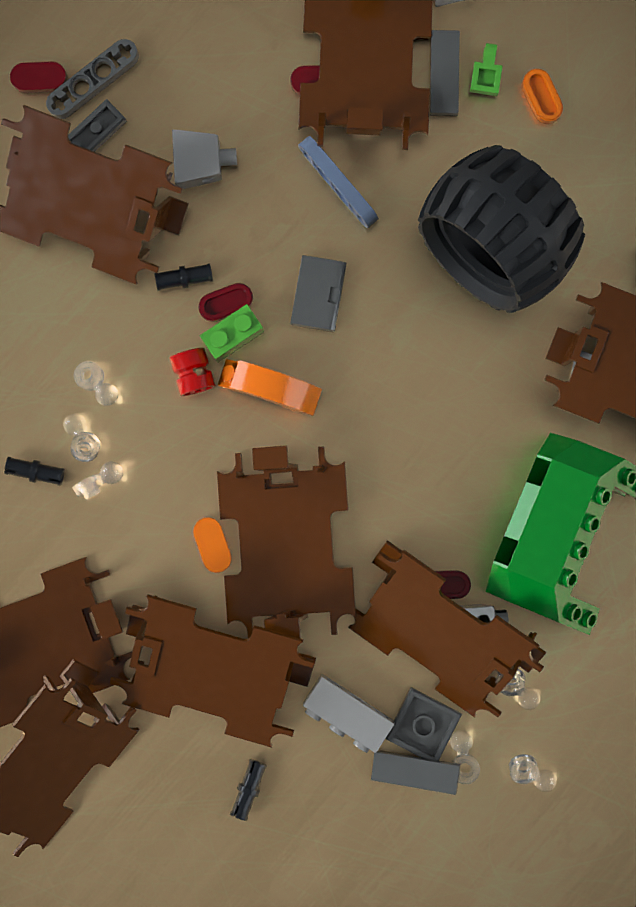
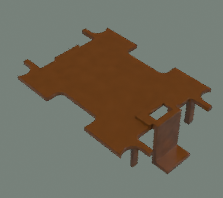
(366, 67)
(86, 195)
(610, 374)
(285, 542)
(50, 631)
(441, 635)
(212, 670)
(56, 755)

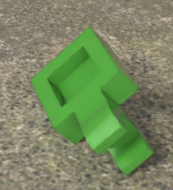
(486, 75)

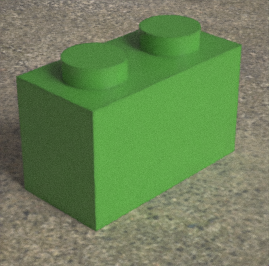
(232, 333)

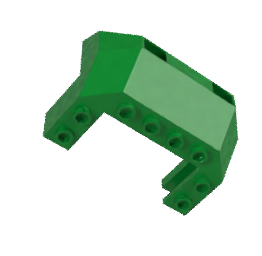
(555, 529)

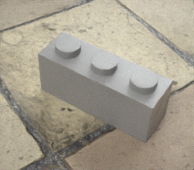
(347, 714)

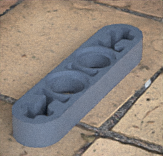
(338, 182)

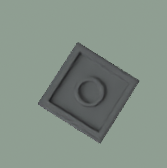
(423, 725)

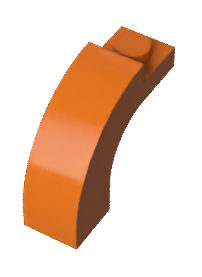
(270, 386)

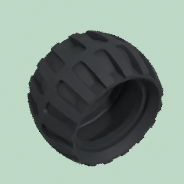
(502, 228)

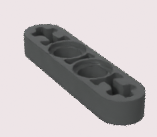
(96, 83)

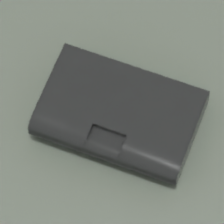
(318, 293)

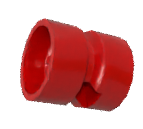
(192, 371)

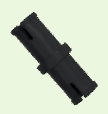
(183, 277)
(34, 471)
(248, 790)

